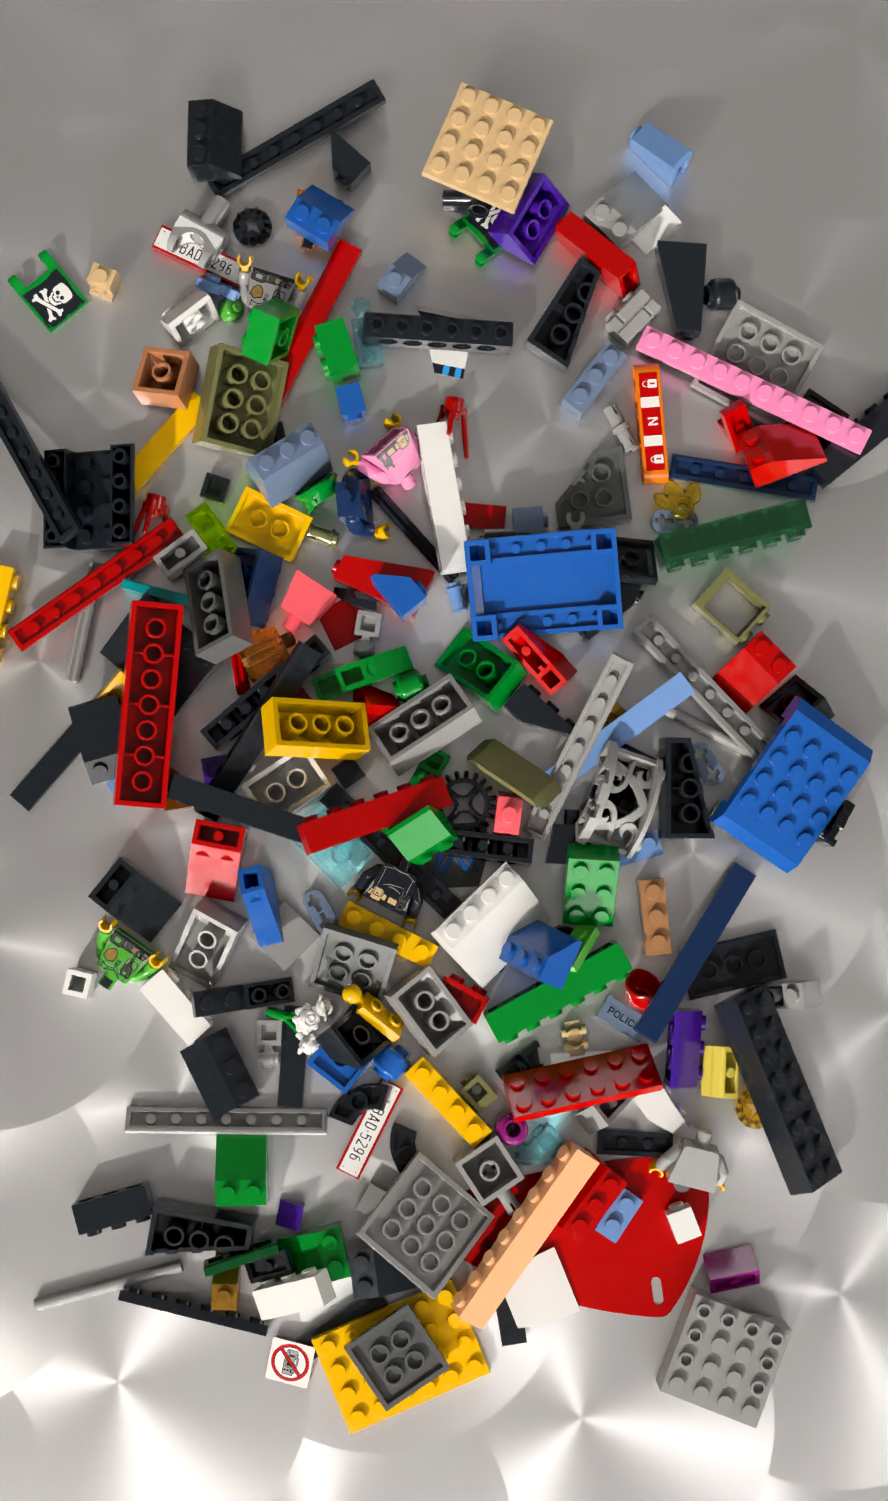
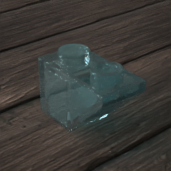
(541, 1147)

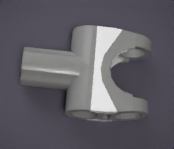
(202, 231)

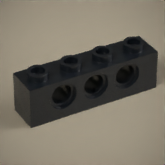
(491, 848)

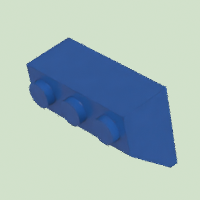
(541, 953)

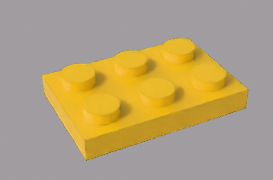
(273, 529)

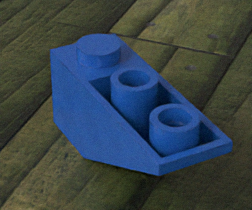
(261, 903)

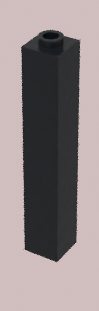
(234, 807)

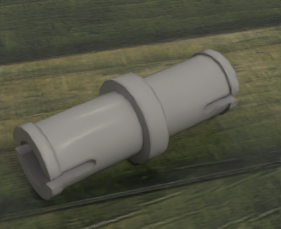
(621, 428)

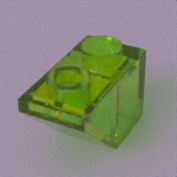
(210, 529)

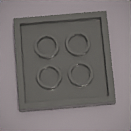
(352, 958)
(396, 1356)

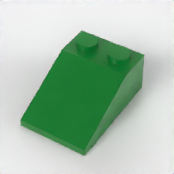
(481, 669)
(241, 1170)
(319, 1248)

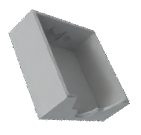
(723, 1357)

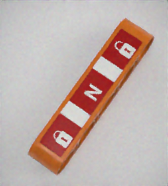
(650, 424)

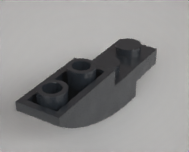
(242, 996)

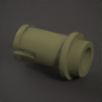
(323, 536)

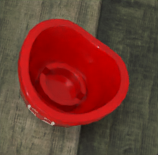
(641, 987)

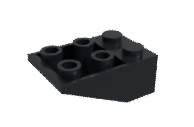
(135, 899)

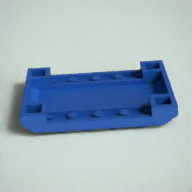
(544, 583)
(794, 786)

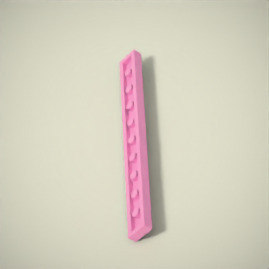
(753, 390)

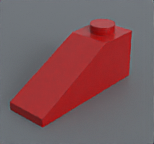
(540, 658)

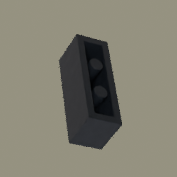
(113, 1209)

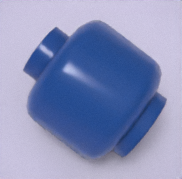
(391, 1062)

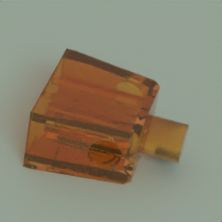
(266, 652)

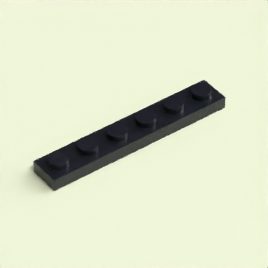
(183, 1308)

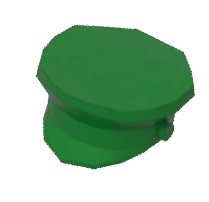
(317, 492)

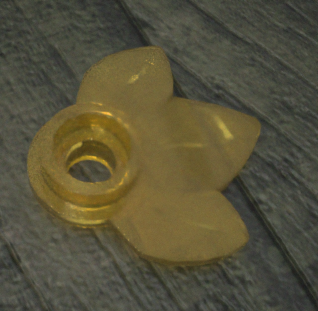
(676, 497)

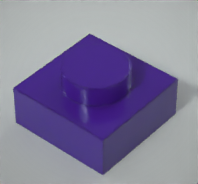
(210, 766)

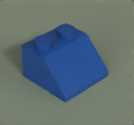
(318, 217)
(401, 593)

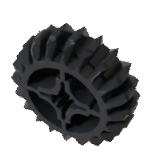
(478, 787)

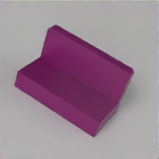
(731, 1268)

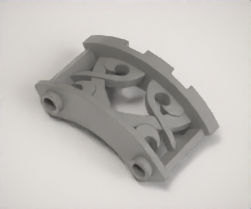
(607, 769)

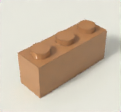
(653, 916)

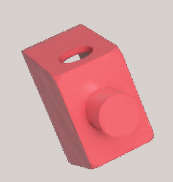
(305, 602)
(507, 814)

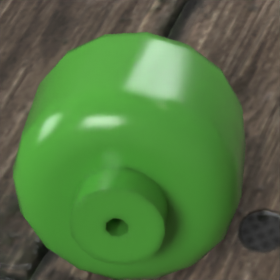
(230, 310)

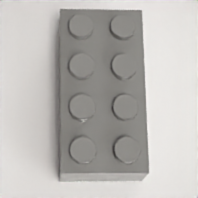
(424, 724)

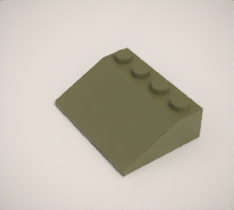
(239, 402)

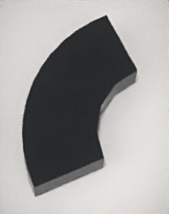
(359, 1100)
(402, 1145)

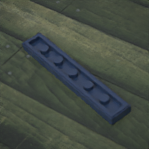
(738, 478)

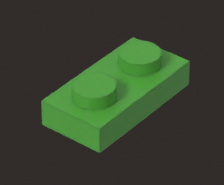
(588, 936)

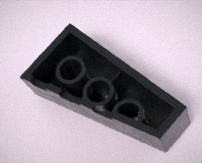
(561, 322)
(681, 793)
(197, 1228)

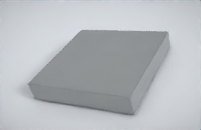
(296, 934)

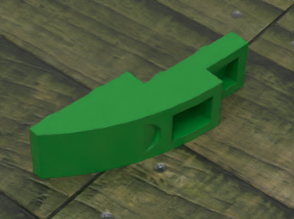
(362, 673)

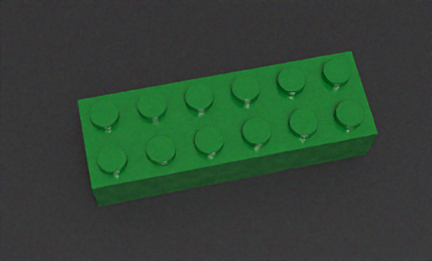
(542, 1000)

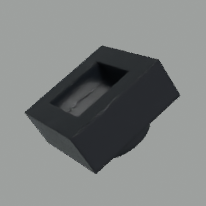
(215, 488)
(348, 773)

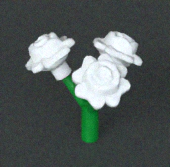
(305, 1021)

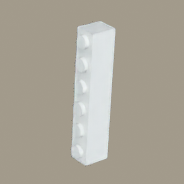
(443, 496)

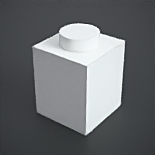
(79, 982)
(682, 1222)

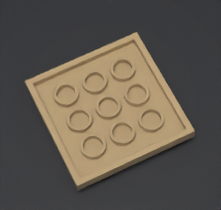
(487, 148)

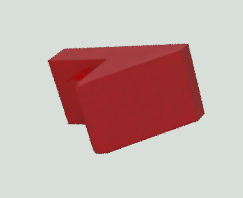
(734, 421)

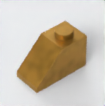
(226, 1289)

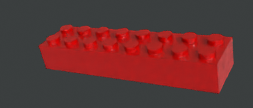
(148, 704)

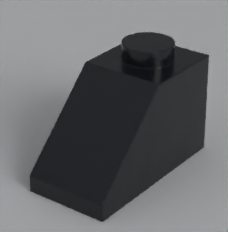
(347, 163)

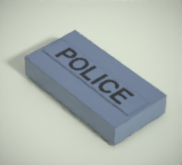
(620, 1016)

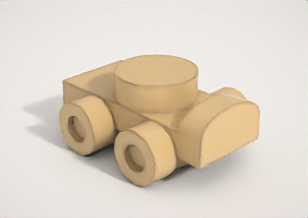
(574, 1032)

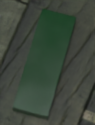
(237, 1258)

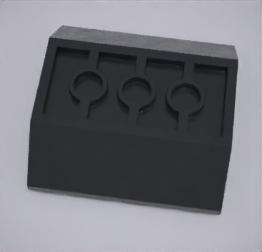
(100, 495)

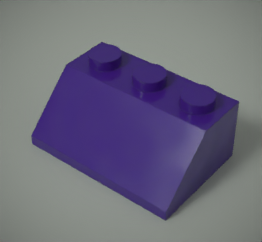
(534, 221)
(684, 1048)

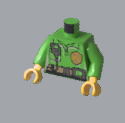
(123, 956)

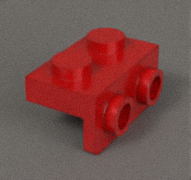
(469, 999)

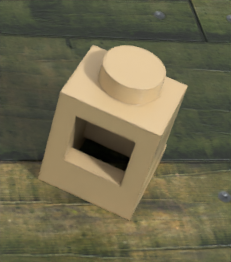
(103, 281)

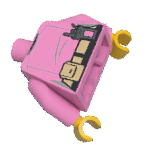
(391, 457)

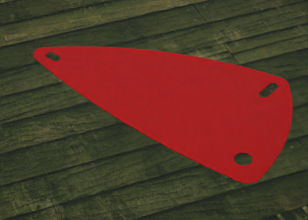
(619, 1274)

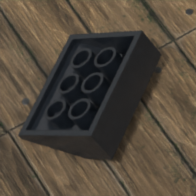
(192, 670)

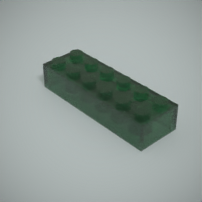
(732, 535)

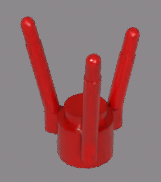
(453, 410)
(152, 507)

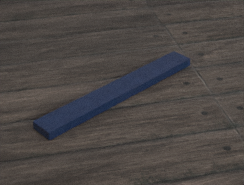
(694, 953)

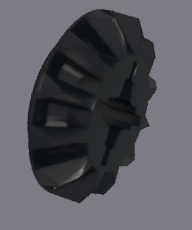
(252, 238)

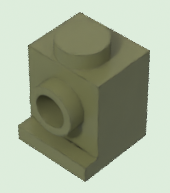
(481, 1100)

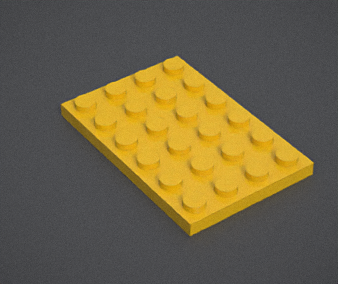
(449, 1332)

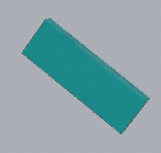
(155, 592)

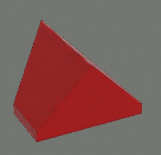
(377, 702)

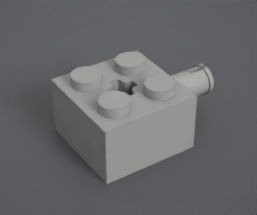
(498, 1182)

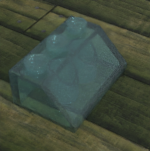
(341, 861)

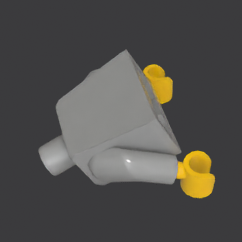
(693, 1163)

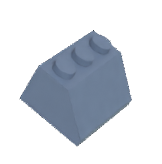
(289, 465)

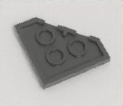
(597, 491)

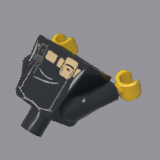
(392, 889)

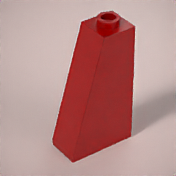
(582, 241)
(356, 573)

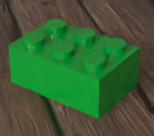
(590, 884)

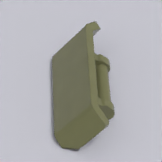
(515, 772)

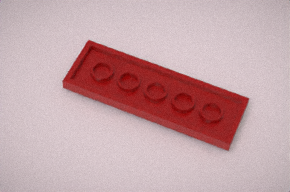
(581, 1083)

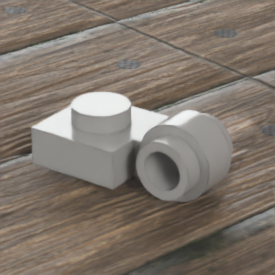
(368, 626)
(268, 1034)

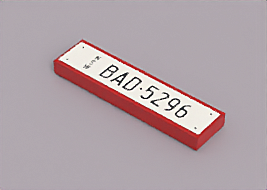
(189, 254)
(367, 1134)

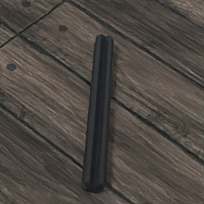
(408, 528)

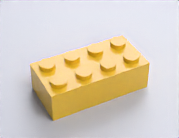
(315, 728)

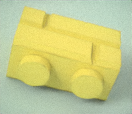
(720, 1073)

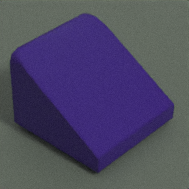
(290, 1214)

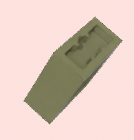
(761, 615)

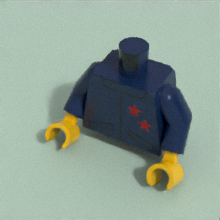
(355, 505)

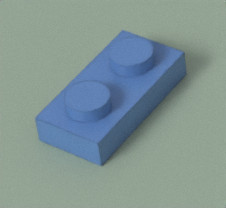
(650, 848)
(619, 1215)

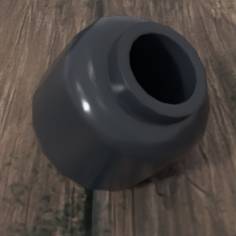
(721, 294)

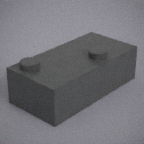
(218, 606)

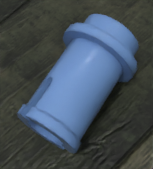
(456, 597)

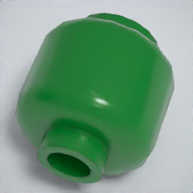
(409, 684)

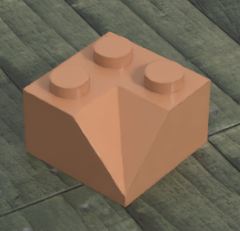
(165, 378)

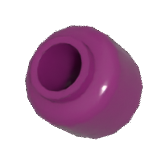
(516, 1135)

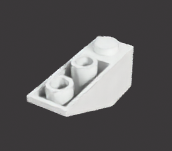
(661, 1111)

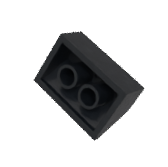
(214, 141)
(219, 1073)

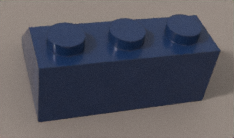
(260, 580)

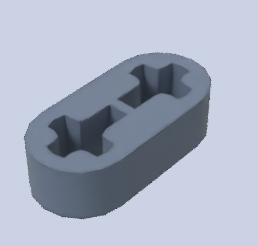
(669, 527)
(713, 763)
(315, 914)

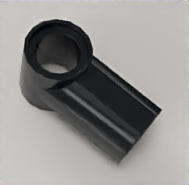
(460, 202)

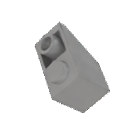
(795, 993)

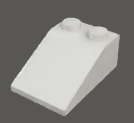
(190, 317)

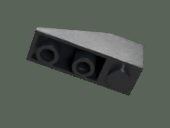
(534, 712)

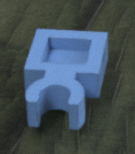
(212, 283)

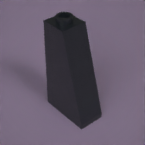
(683, 280)

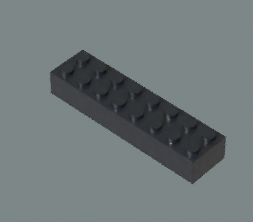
(778, 1089)

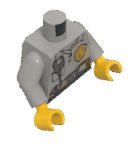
(262, 285)

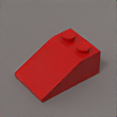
(778, 451)
(753, 672)

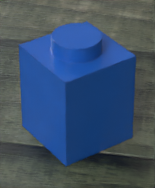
(351, 402)

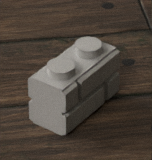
(632, 317)

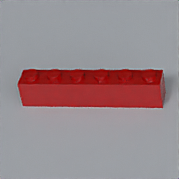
(372, 816)

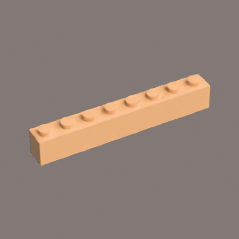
(524, 1234)

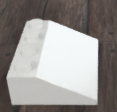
(484, 921)

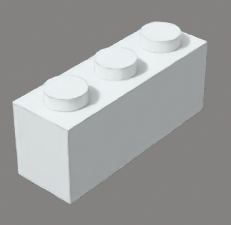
(175, 1005)
(294, 1293)

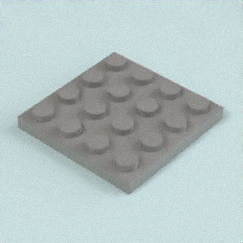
(765, 350)
(425, 1225)

